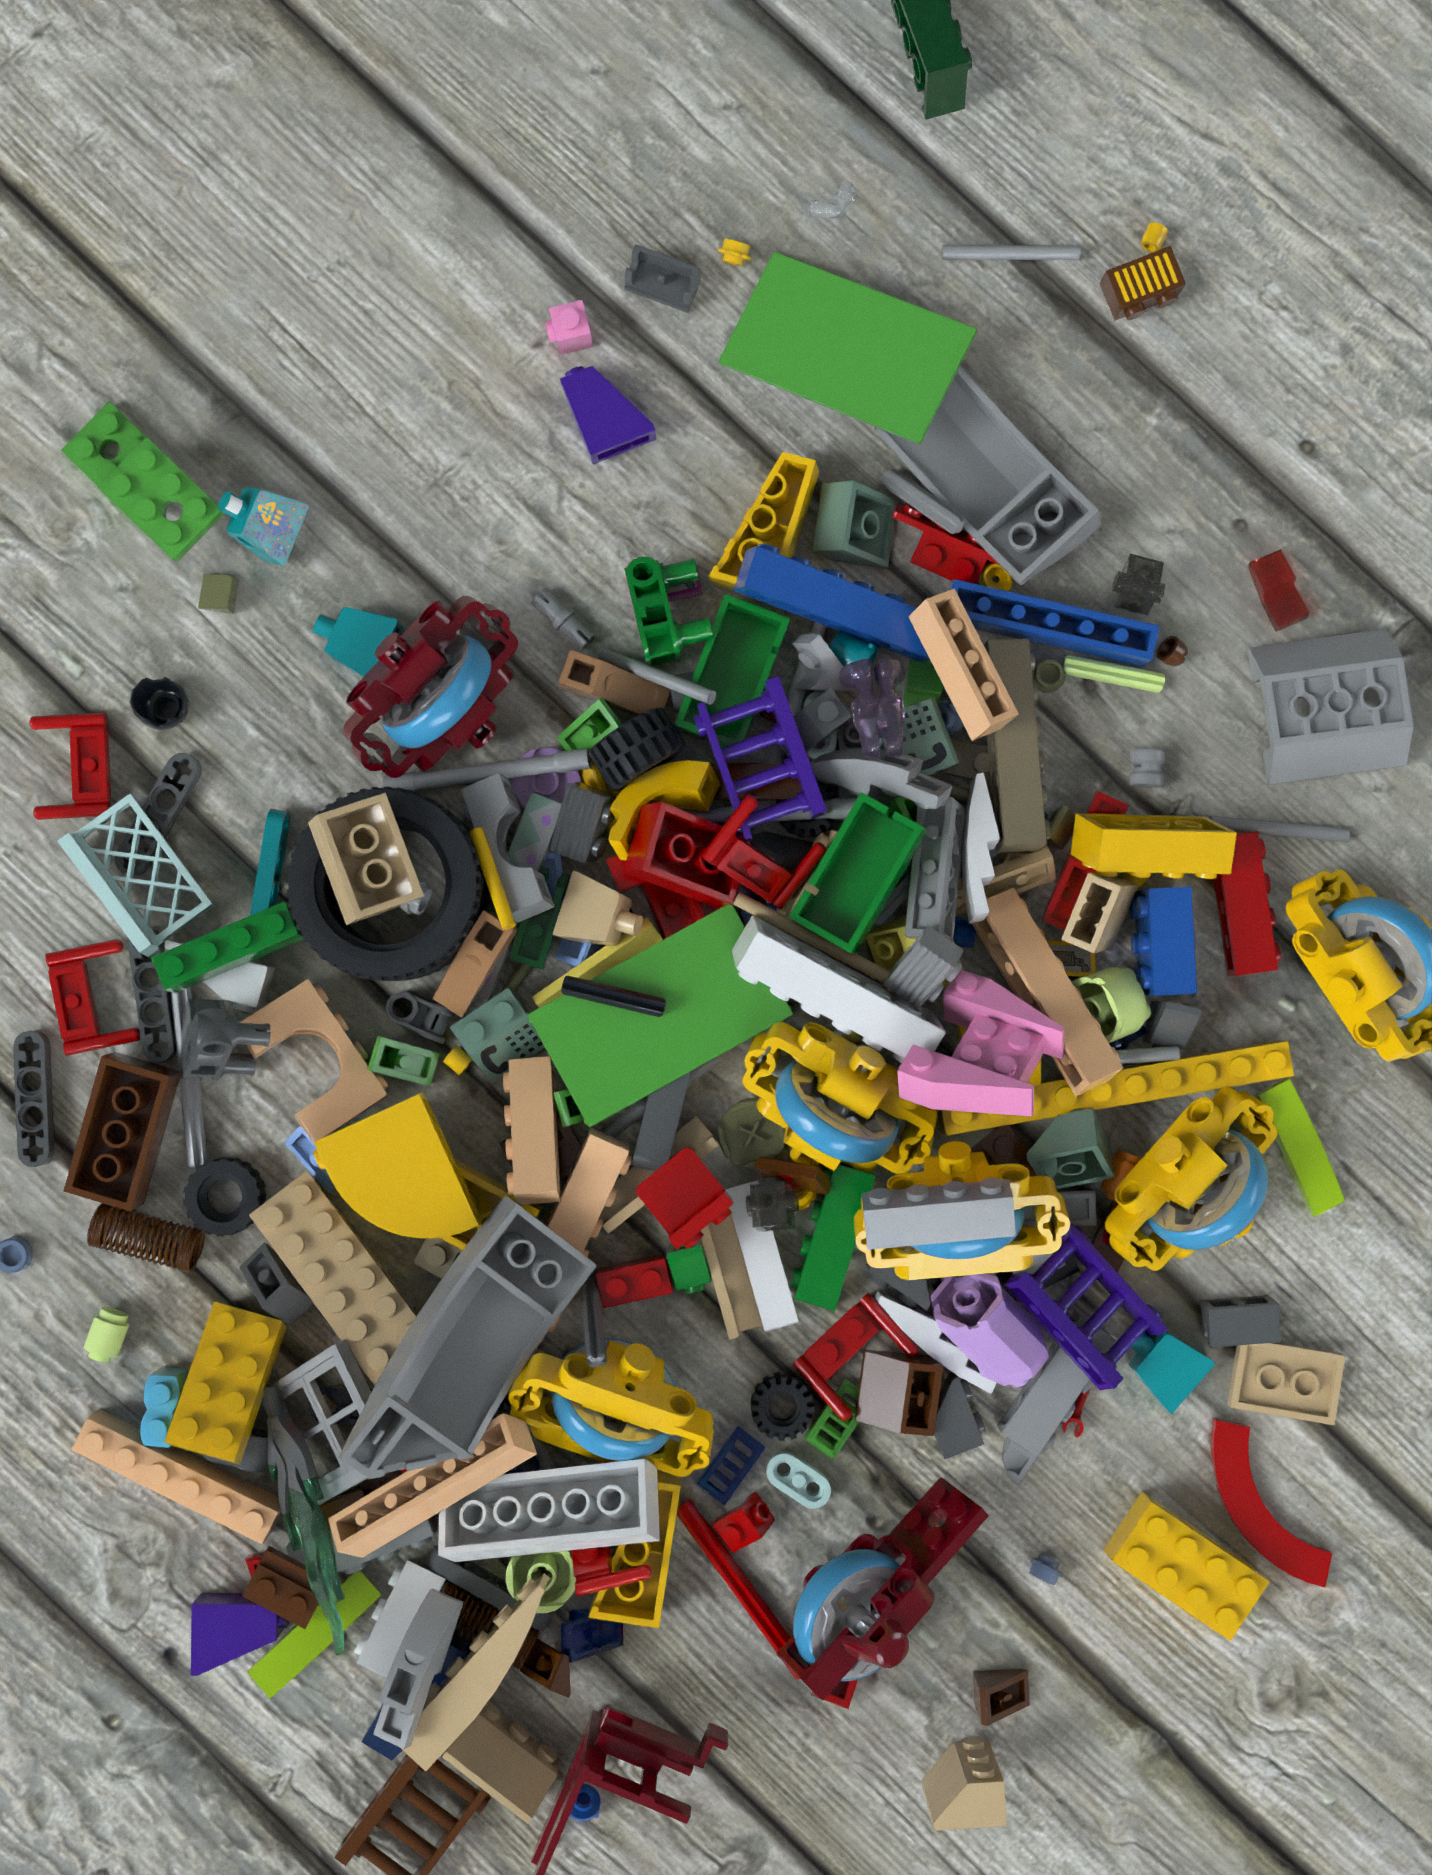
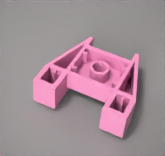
(993, 1057)

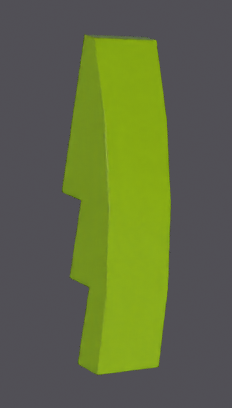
(1302, 1148)
(302, 1645)

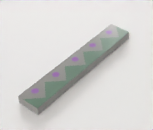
(526, 851)

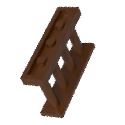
(379, 1815)

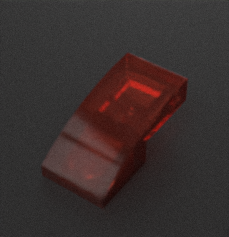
(1277, 591)

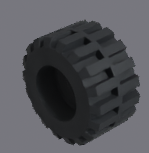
(636, 748)

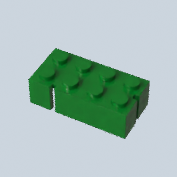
(734, 665)
(858, 873)

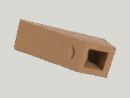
(619, 688)
(474, 963)

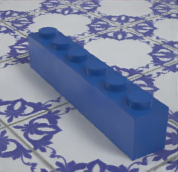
(829, 600)
(1058, 624)

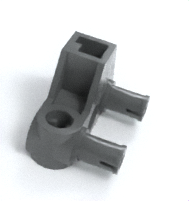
(210, 1036)

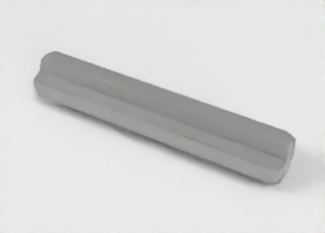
(923, 501)

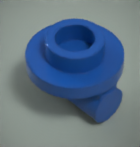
(964, 933)
(587, 1804)

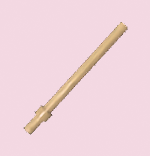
(811, 938)

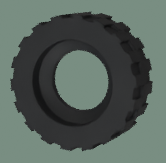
(197, 1196)

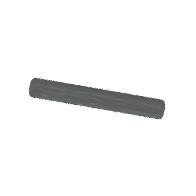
(593, 1322)

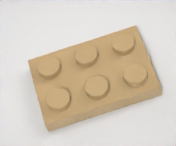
(1287, 1381)

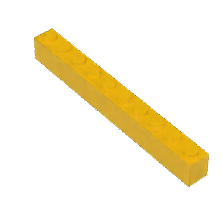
(1141, 1084)

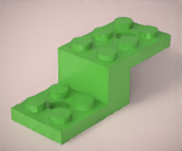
(142, 482)

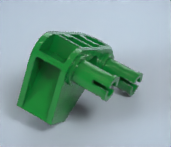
(658, 633)

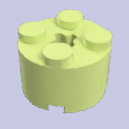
(1114, 1001)
(560, 1582)

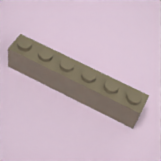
(1015, 755)

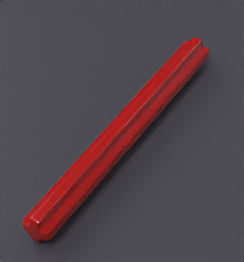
(733, 1576)

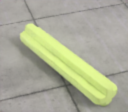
(1113, 673)

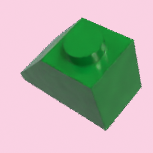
(689, 1267)

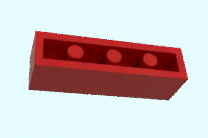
(1245, 910)

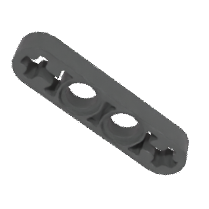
(164, 817)
(144, 997)
(26, 1098)
(480, 1583)

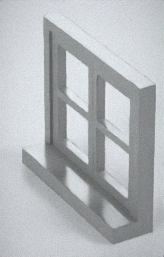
(304, 1377)

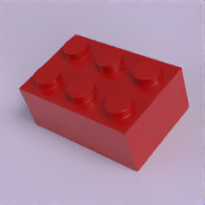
(669, 853)

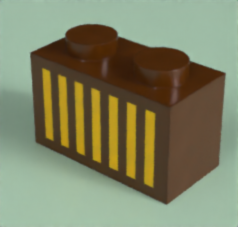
(1143, 284)

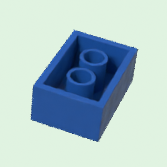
(1164, 941)

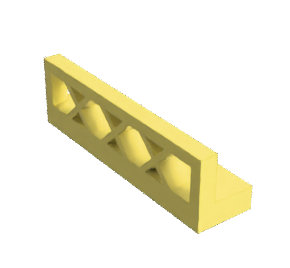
(603, 960)

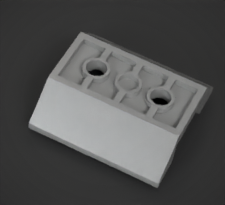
(1341, 729)

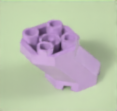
(990, 1328)

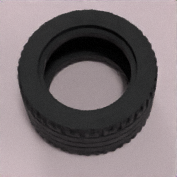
(464, 898)

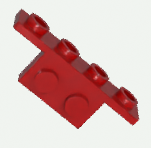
(944, 553)

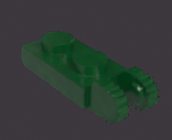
(536, 933)

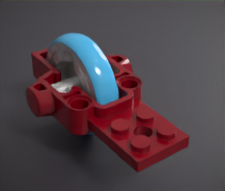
(833, 1615)

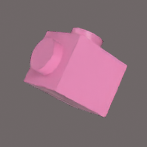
(569, 327)

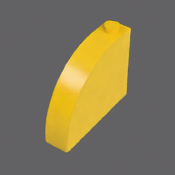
(400, 1172)

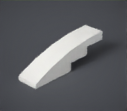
(978, 838)
(763, 1265)
(925, 1332)

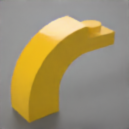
(675, 783)

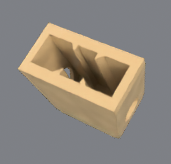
(595, 913)

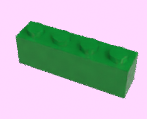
(227, 948)
(832, 1238)

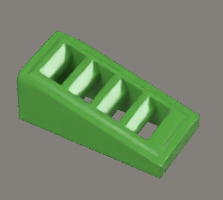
(819, 1423)

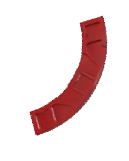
(1249, 1513)

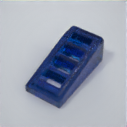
(723, 1496)

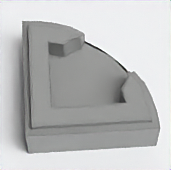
(1016, 1460)

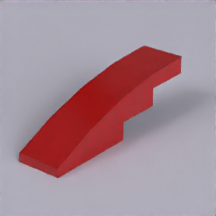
(1073, 872)

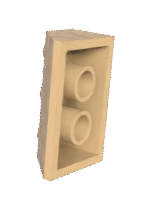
(365, 858)
(504, 1762)
(966, 1788)

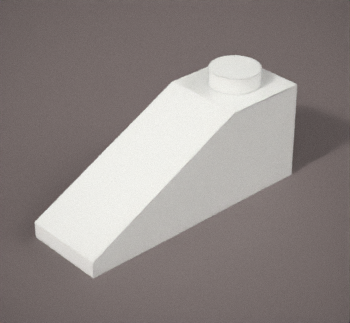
(243, 985)

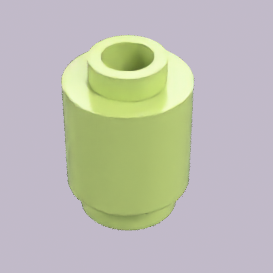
(106, 1334)

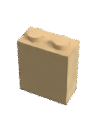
(1099, 912)

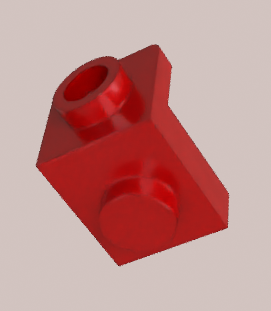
(744, 1523)

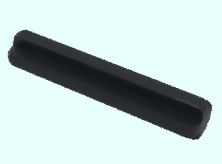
(613, 996)

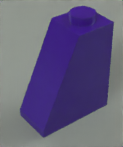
(603, 415)
(228, 1628)

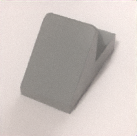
(822, 661)

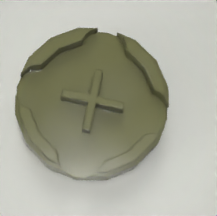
(748, 1134)

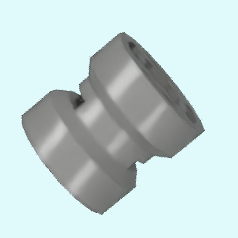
(1147, 768)

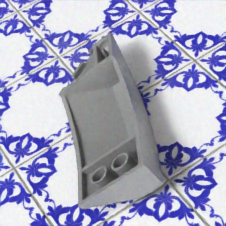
(998, 481)
(467, 1345)

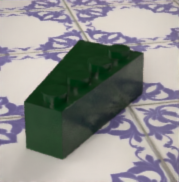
(936, 53)

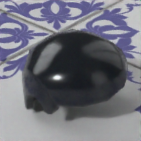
(159, 703)

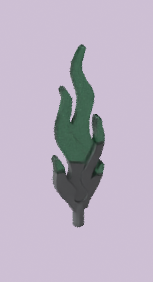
(303, 1520)

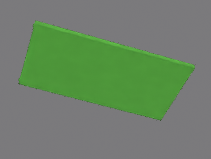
(848, 347)
(622, 1055)

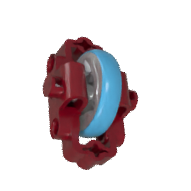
(432, 688)

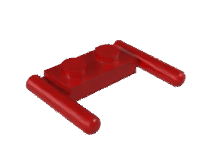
(88, 764)
(752, 866)
(75, 999)
(842, 1343)
(594, 1571)

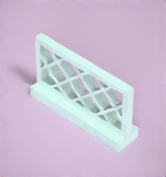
(111, 893)

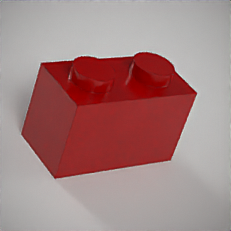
(634, 1280)

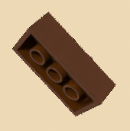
(122, 1131)

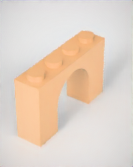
(357, 1089)

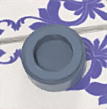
(15, 1254)

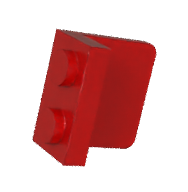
(685, 1197)

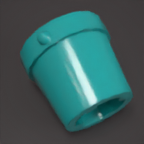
(851, 649)

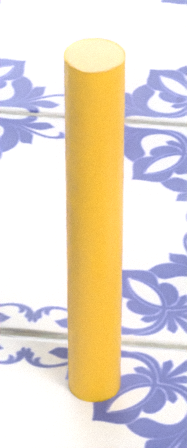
(492, 879)

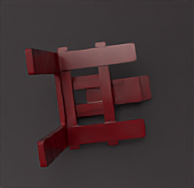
(633, 1742)

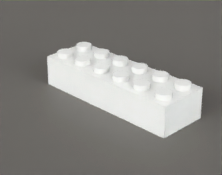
(833, 990)
(554, 1512)

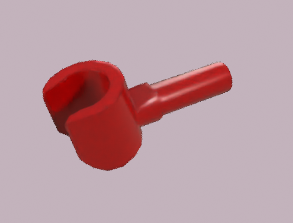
(1076, 1416)

